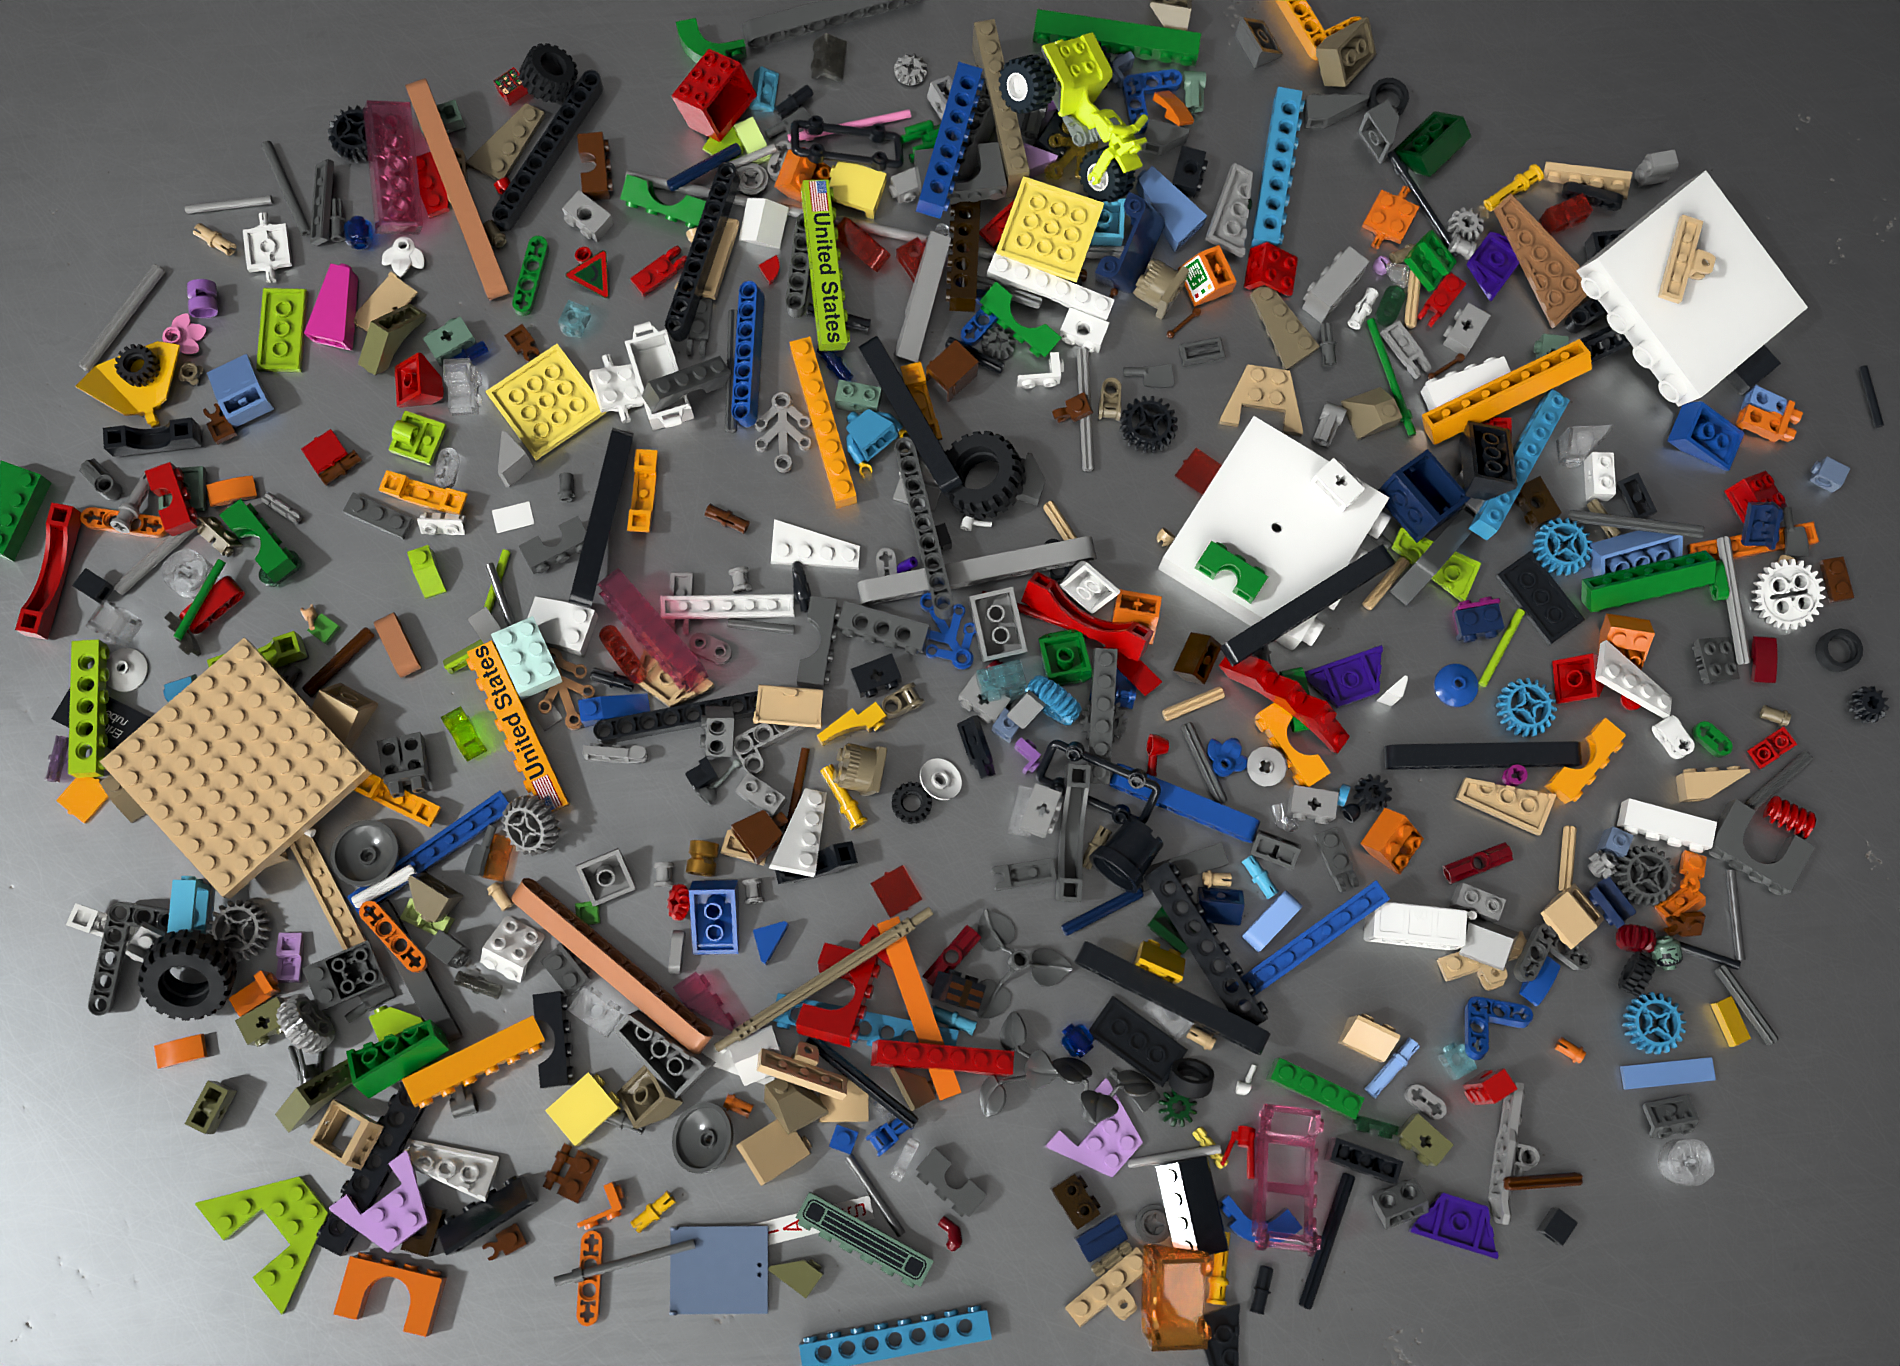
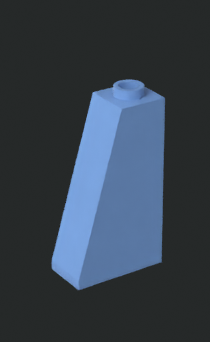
(1179, 213)

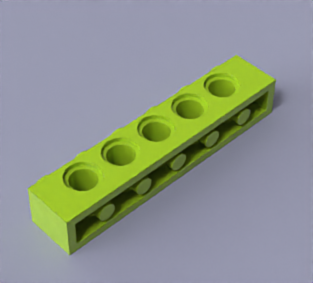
(79, 720)

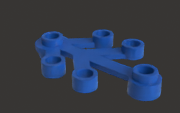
(949, 636)

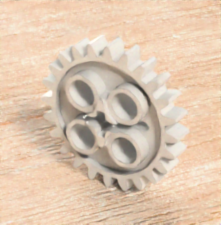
(1791, 613)

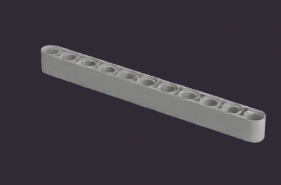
(980, 570)

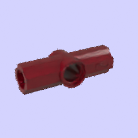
(1465, 867)
(961, 945)

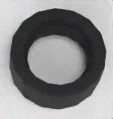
(1392, 85)
(1850, 639)
(1188, 1087)

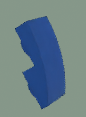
(1537, 989)

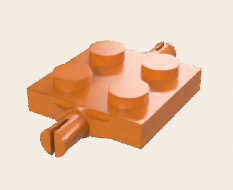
(1390, 217)

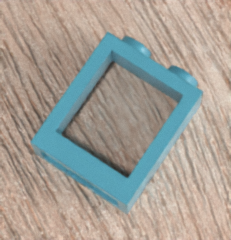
(189, 905)

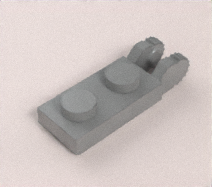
(1405, 348)
(681, 585)
(616, 753)

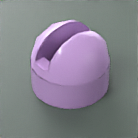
(1378, 265)

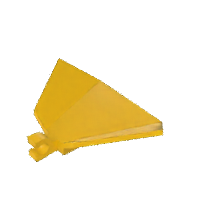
(109, 388)

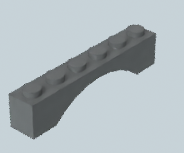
(1102, 710)
(1073, 813)

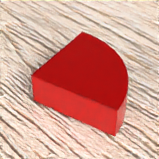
(770, 269)

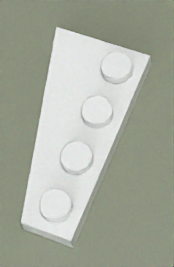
(456, 1167)

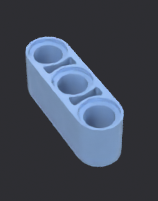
(1272, 921)

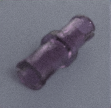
(57, 759)

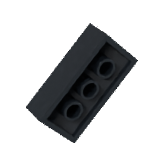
(1487, 461)
(1192, 1205)
(485, 1216)

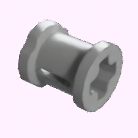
(1462, 247)
(740, 579)
(663, 874)
(753, 891)

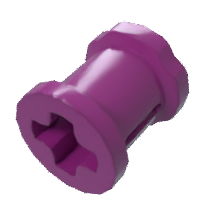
(1514, 769)

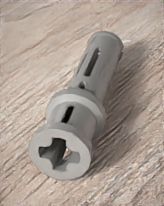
(130, 509)

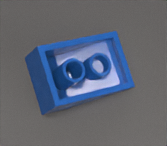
(1706, 435)
(714, 916)

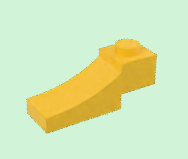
(869, 719)

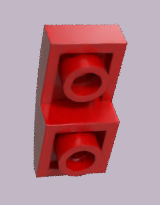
(1771, 747)

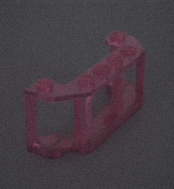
(1261, 1186)

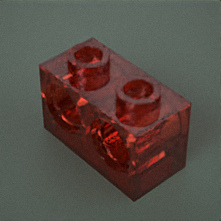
(1566, 214)
(909, 263)

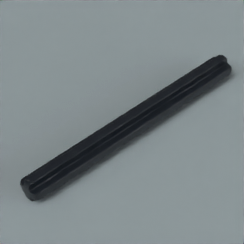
(864, 1083)
(1327, 1240)

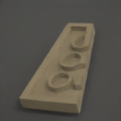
(503, 150)
(1287, 333)

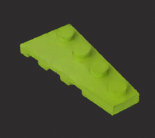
(1454, 576)

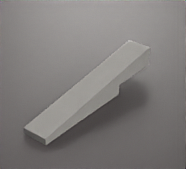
(922, 297)
(485, 625)

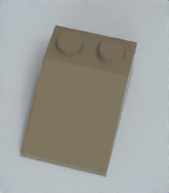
(1346, 53)

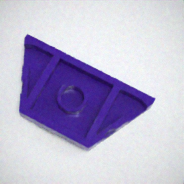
(1493, 263)
(1348, 678)
(1458, 1224)

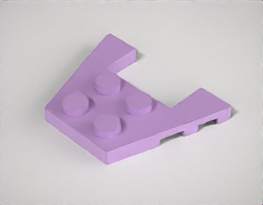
(1106, 1145)
(395, 1215)

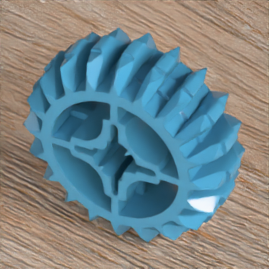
(1576, 558)
(1523, 691)
(1059, 703)
(1638, 1033)

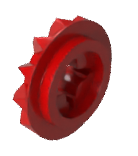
(678, 902)

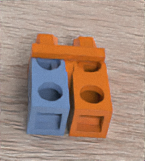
(1768, 415)

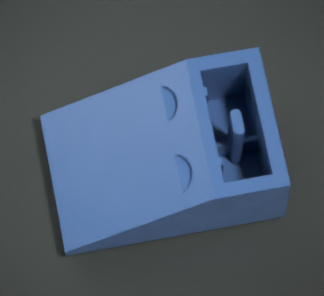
(239, 391)

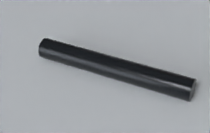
(1871, 396)
(1711, 956)

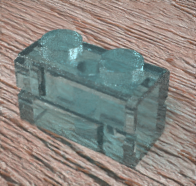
(1001, 680)

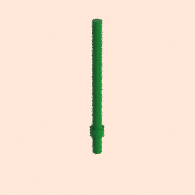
(1406, 413)

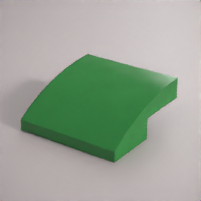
(1430, 260)

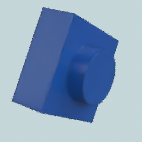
(843, 1139)

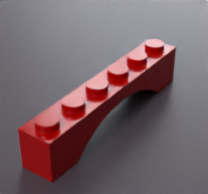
(1047, 597)
(40, 608)
(942, 1057)

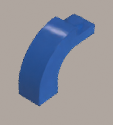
(1242, 1225)

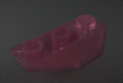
(698, 998)

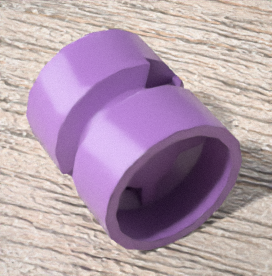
(202, 298)

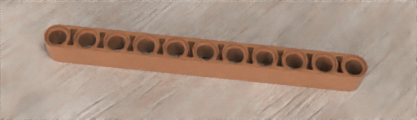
(457, 189)
(612, 966)

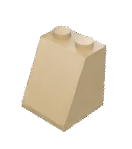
(344, 711)
(773, 1151)

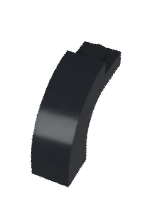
(829, 861)

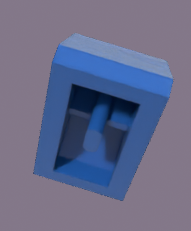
(768, 939)

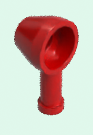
(1155, 746)

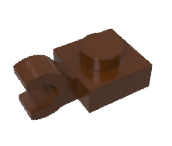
(1076, 409)

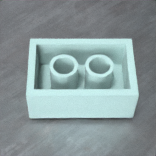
(526, 658)

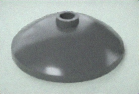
(354, 846)
(693, 1136)

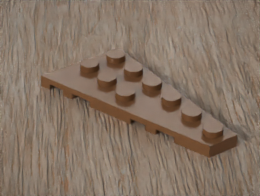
(1543, 260)

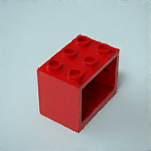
(714, 95)

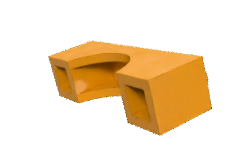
(1602, 741)
(1306, 768)

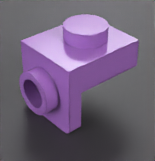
(1028, 750)

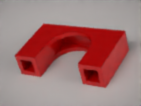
(841, 1024)

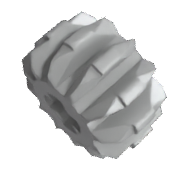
(1473, 224)

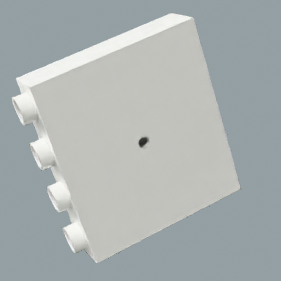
(1719, 317)
(1276, 521)

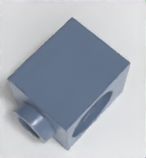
(1829, 474)
(1005, 727)
(1615, 842)

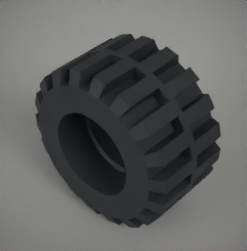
(548, 72)

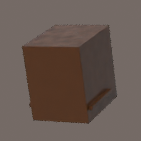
(953, 369)

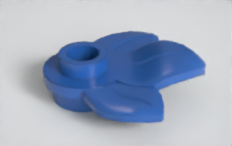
(1226, 753)

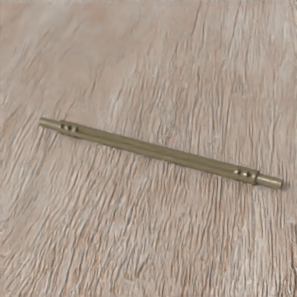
(823, 979)

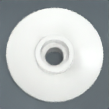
(135, 669)
(945, 774)

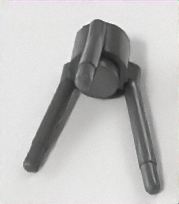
(304, 1071)

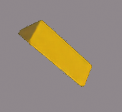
(1730, 1021)

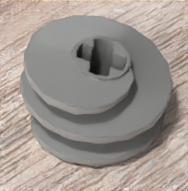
(1277, 769)

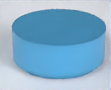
(1343, 794)

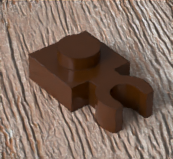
(522, 342)
(219, 427)
(1688, 925)
(508, 1241)

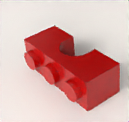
(179, 515)
(1489, 1087)

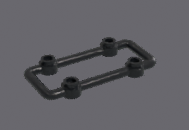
(876, 134)
(1136, 778)

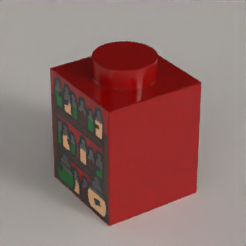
(510, 86)

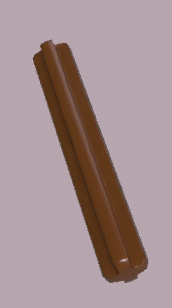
(338, 661)
(1542, 1181)

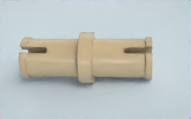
(214, 239)

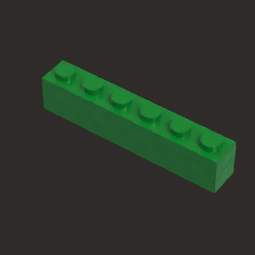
(1648, 581)

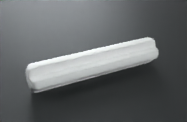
(384, 886)

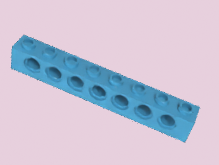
(1290, 101)
(1525, 453)
(876, 1020)
(979, 1332)

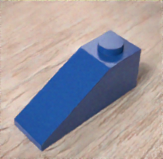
(607, 707)

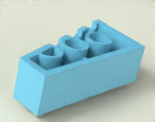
(1110, 225)

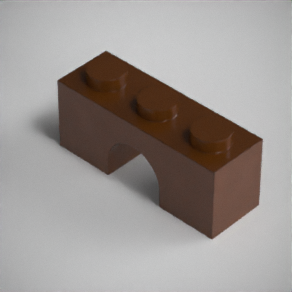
(593, 149)

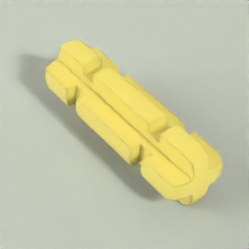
(1201, 1135)

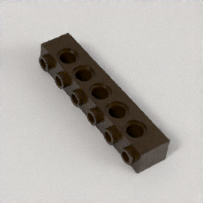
(964, 256)

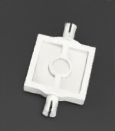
(267, 247)
(616, 388)

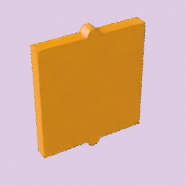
(83, 798)

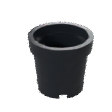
(1127, 855)

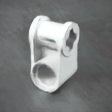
(1671, 735)

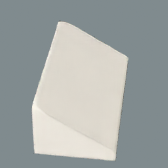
(1395, 693)

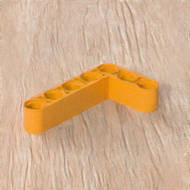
(1309, 21)

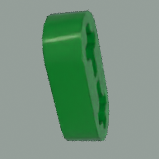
(1719, 589)
(1712, 739)

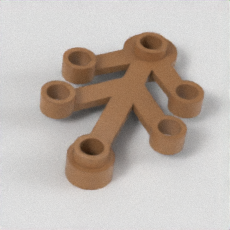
(563, 691)

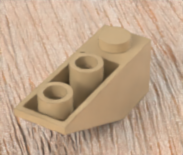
(1699, 786)

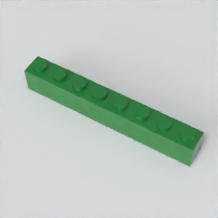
(1120, 37)

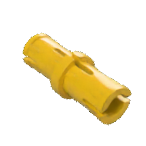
(653, 1212)

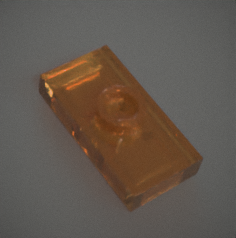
(498, 859)

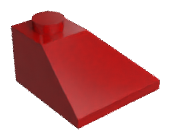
(417, 382)
(1576, 678)

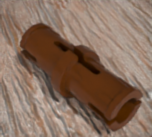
(340, 467)
(727, 518)

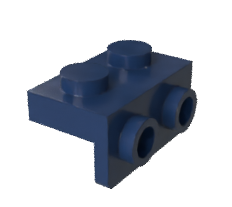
(1762, 524)
(1479, 622)
(1612, 901)

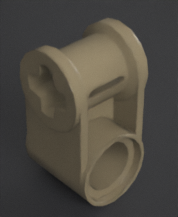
(1110, 403)
(905, 699)

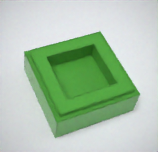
(324, 629)
(588, 913)

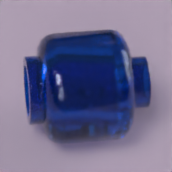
(358, 233)
(1077, 1040)

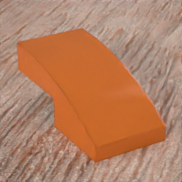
(1176, 109)
(231, 490)
(180, 1051)

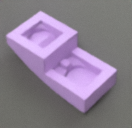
(289, 957)

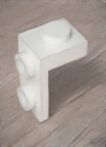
(1047, 379)

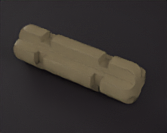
(1111, 1258)

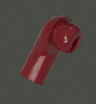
(954, 1233)

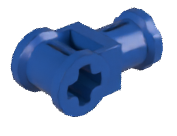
(887, 1135)

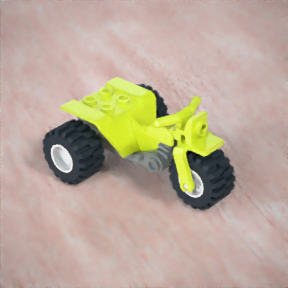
(1074, 77)

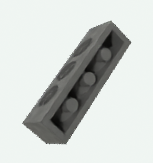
(852, 613)

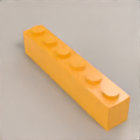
(474, 1061)

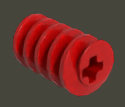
(1791, 816)

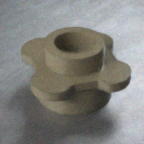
(189, 367)

